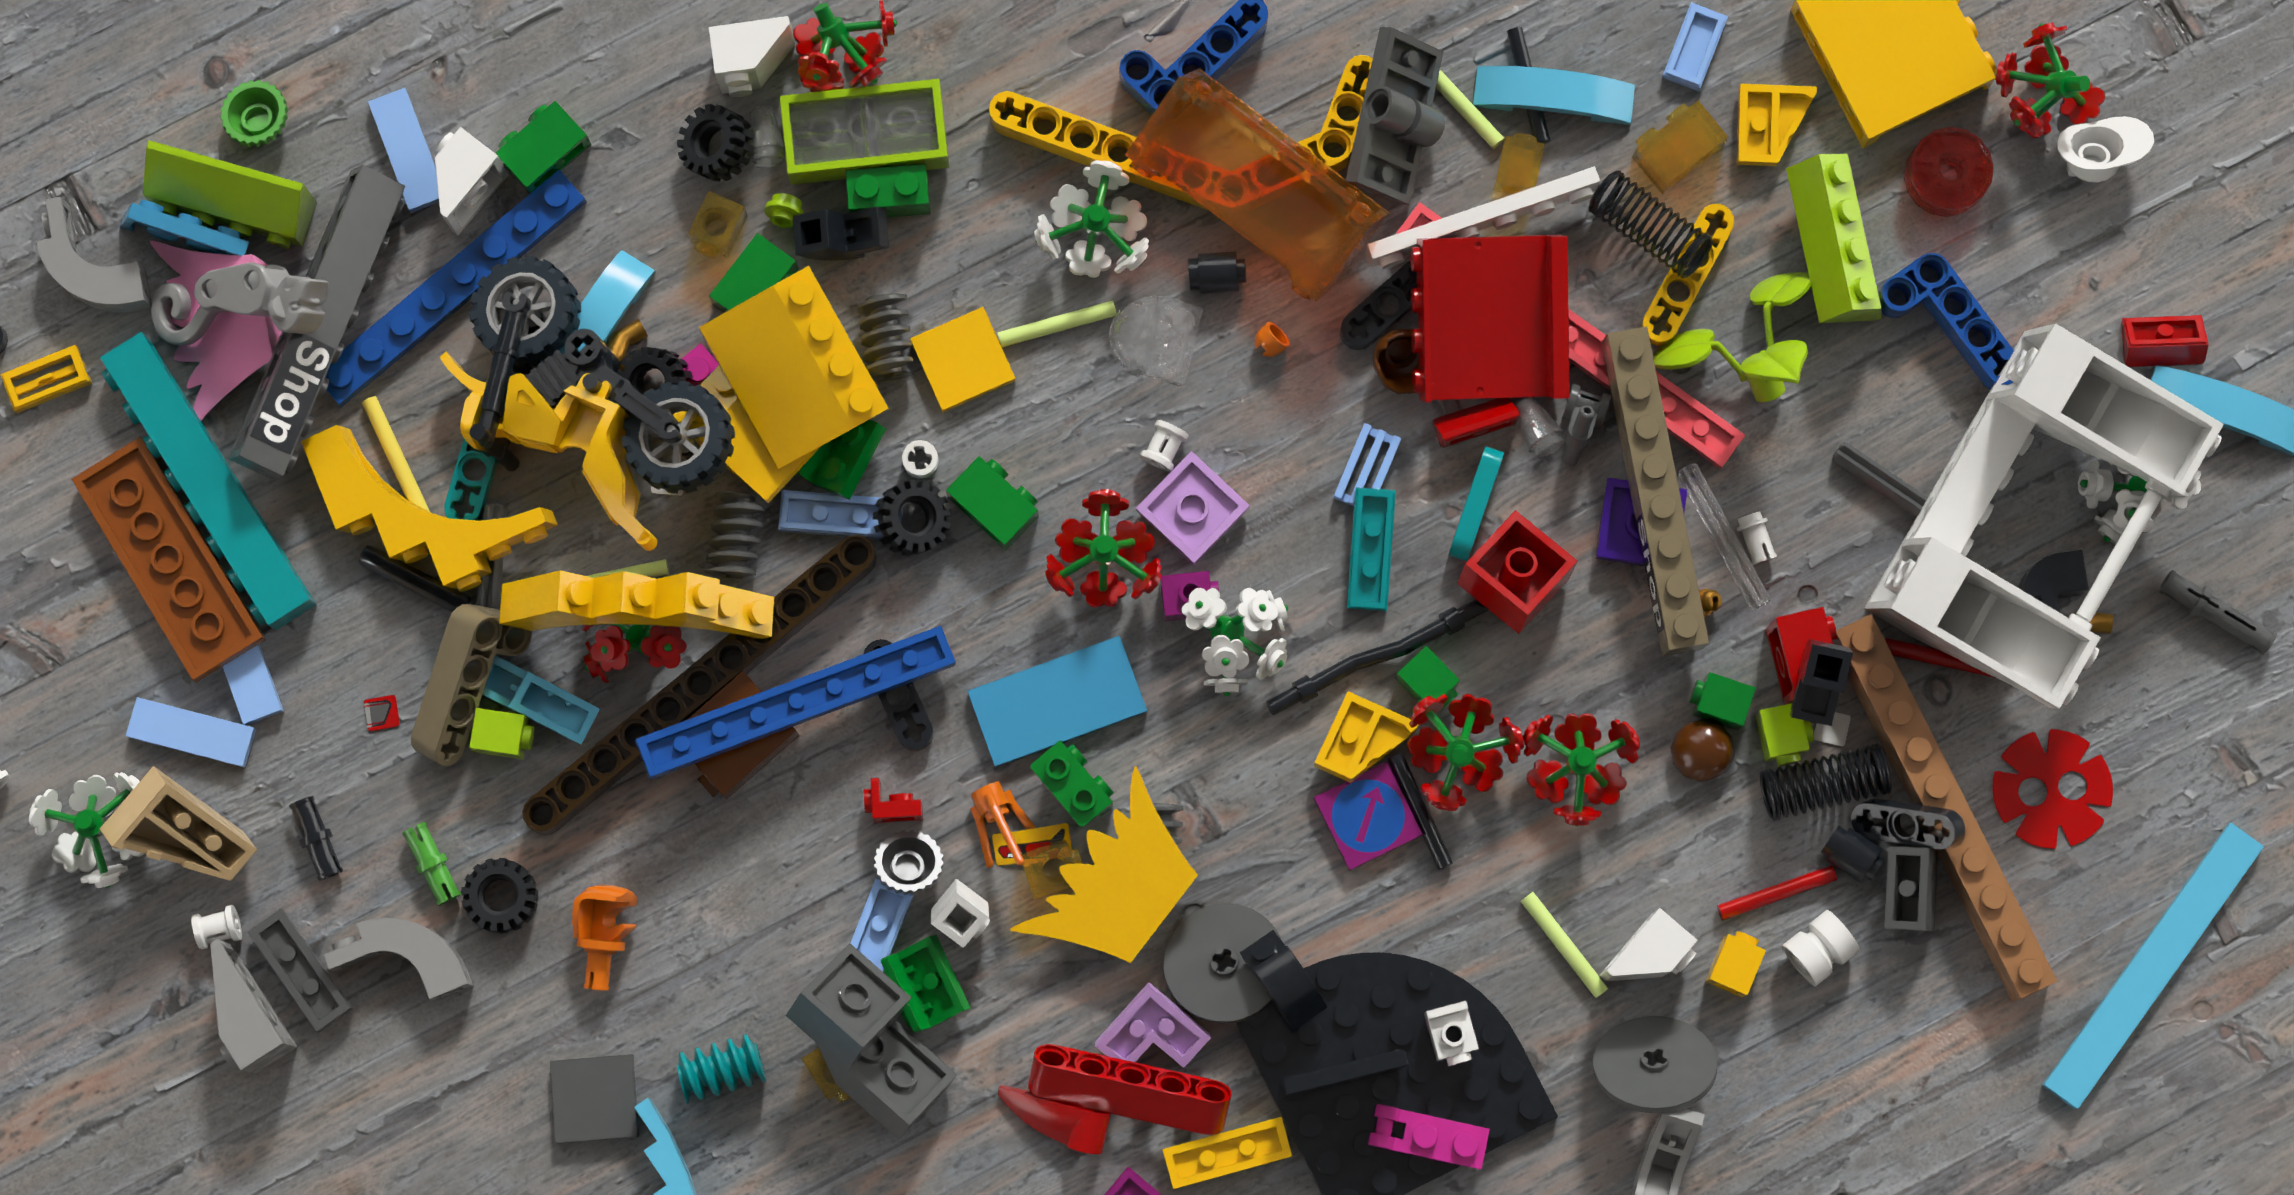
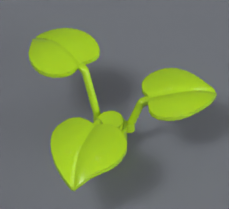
(1763, 370)

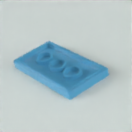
(1057, 701)

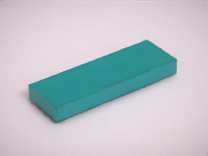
(1371, 549)

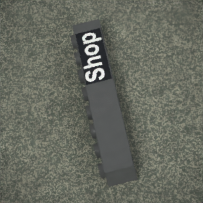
(302, 360)

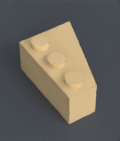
(177, 827)

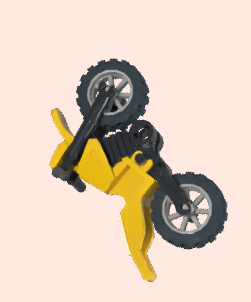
(580, 397)

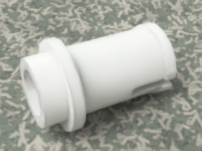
(1756, 537)

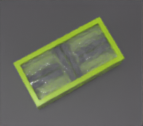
(863, 130)

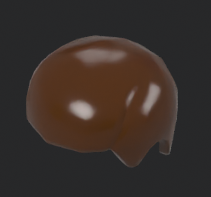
(1395, 361)
(1702, 750)

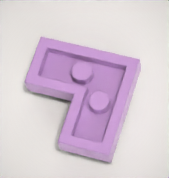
(1151, 1020)

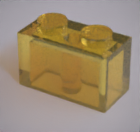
(1679, 145)

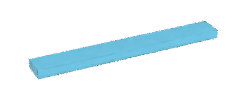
(2152, 966)

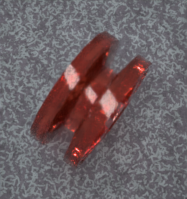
(1962, 152)

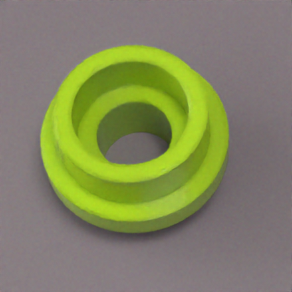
(782, 209)

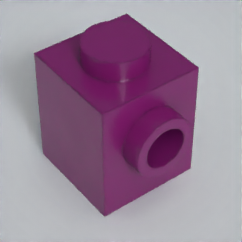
(1177, 589)

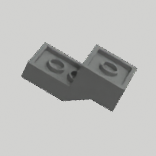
(871, 1056)

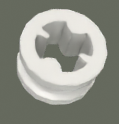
(930, 452)

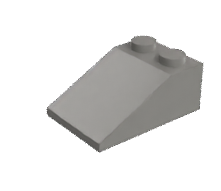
(245, 1018)

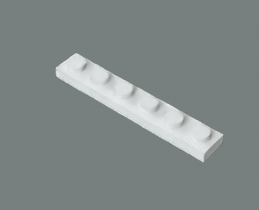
(1498, 213)

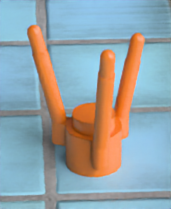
(993, 804)

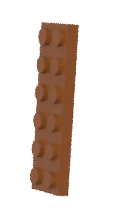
(168, 559)

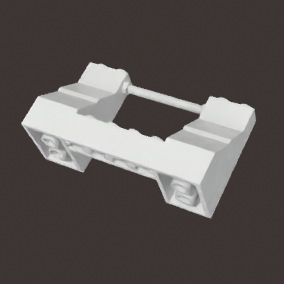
(2079, 399)

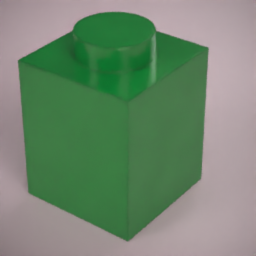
(1428, 676)
(1722, 700)

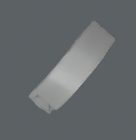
(105, 288)
(431, 954)
(1667, 1152)

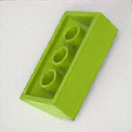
(228, 195)
(1834, 239)

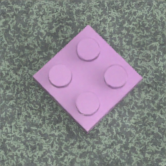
(1192, 508)

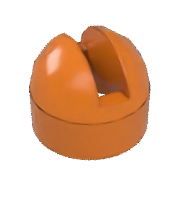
(1271, 339)

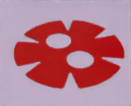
(2062, 756)

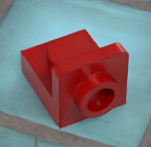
(898, 809)

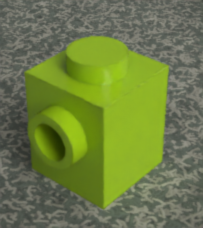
(501, 733)
(1783, 736)

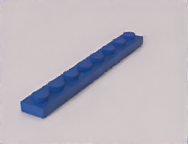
(451, 287)
(795, 702)

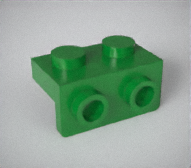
(1071, 784)
(930, 981)

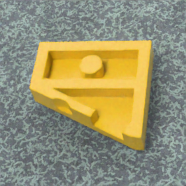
(1768, 120)
(1361, 737)

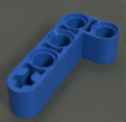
(1198, 54)
(1955, 326)

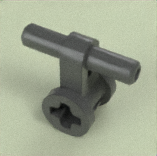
(1585, 413)

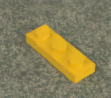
(1227, 1152)

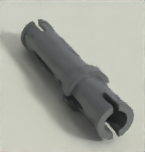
(2203, 603)

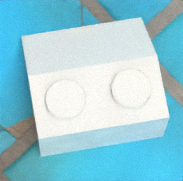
(749, 53)
(465, 177)
(1652, 951)

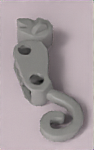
(242, 289)

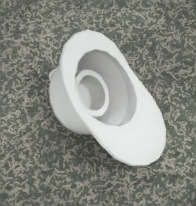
(2101, 147)

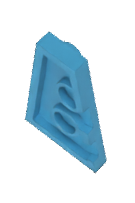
(170, 228)

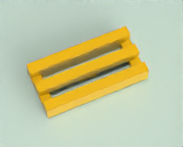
(53, 392)

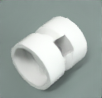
(1820, 948)

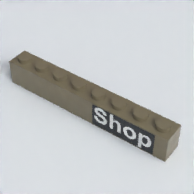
(1654, 491)

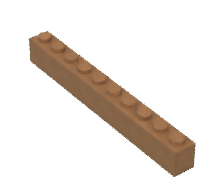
(1931, 783)

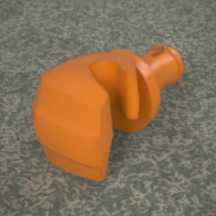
(597, 929)

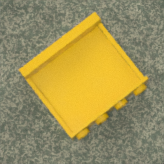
(1893, 58)

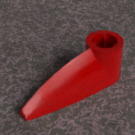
(1069, 1124)

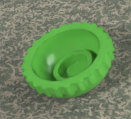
(254, 113)

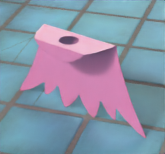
(233, 343)

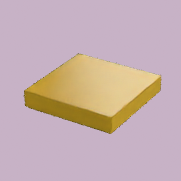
(963, 359)

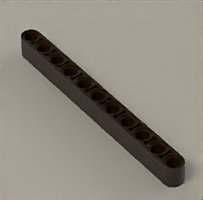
(680, 691)

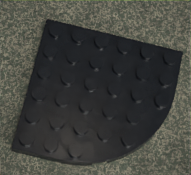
(1375, 1009)

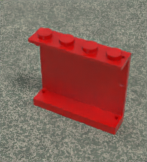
(1491, 317)

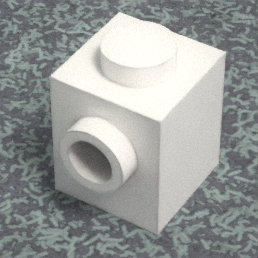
(960, 913)

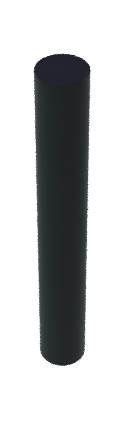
(1522, 58)
(1420, 811)

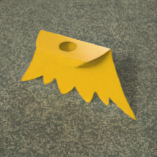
(1126, 890)

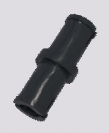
(316, 838)

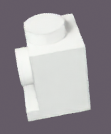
(1439, 1021)

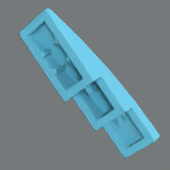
(539, 700)
(665, 1153)

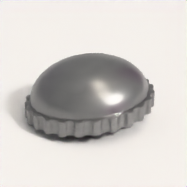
(908, 862)

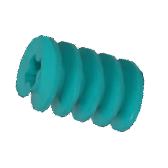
(720, 1068)

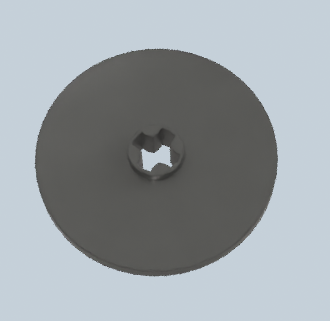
(1195, 975)
(1655, 1064)

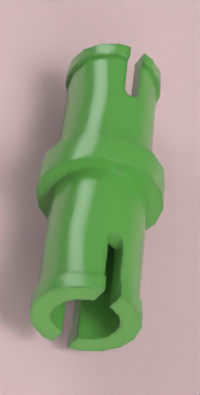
(431, 863)

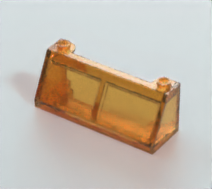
(1257, 181)

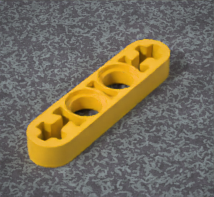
(1693, 282)

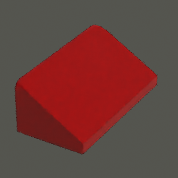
(2164, 341)
(1475, 421)

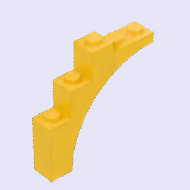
(360, 497)
(631, 598)

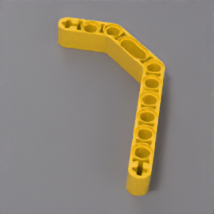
(1107, 138)

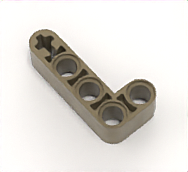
(460, 679)

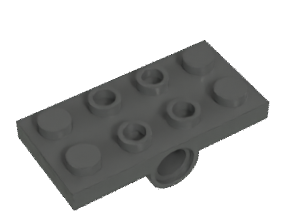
(1396, 116)

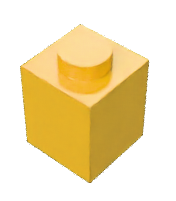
(1736, 964)

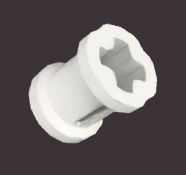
(1175, 437)
(216, 926)

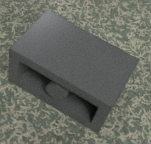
(1911, 888)

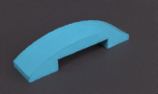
(1554, 91)
(613, 295)
(2233, 406)

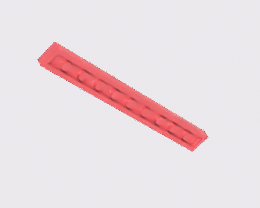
(1684, 415)

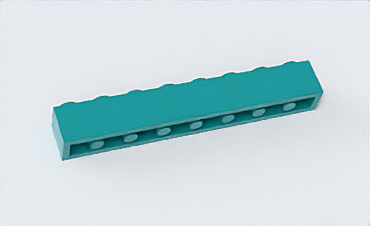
(207, 481)

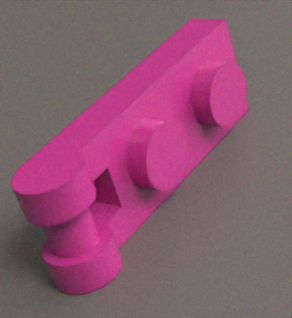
(1430, 1137)

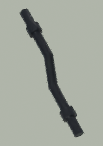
(1307, 688)

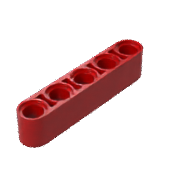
(1129, 1089)

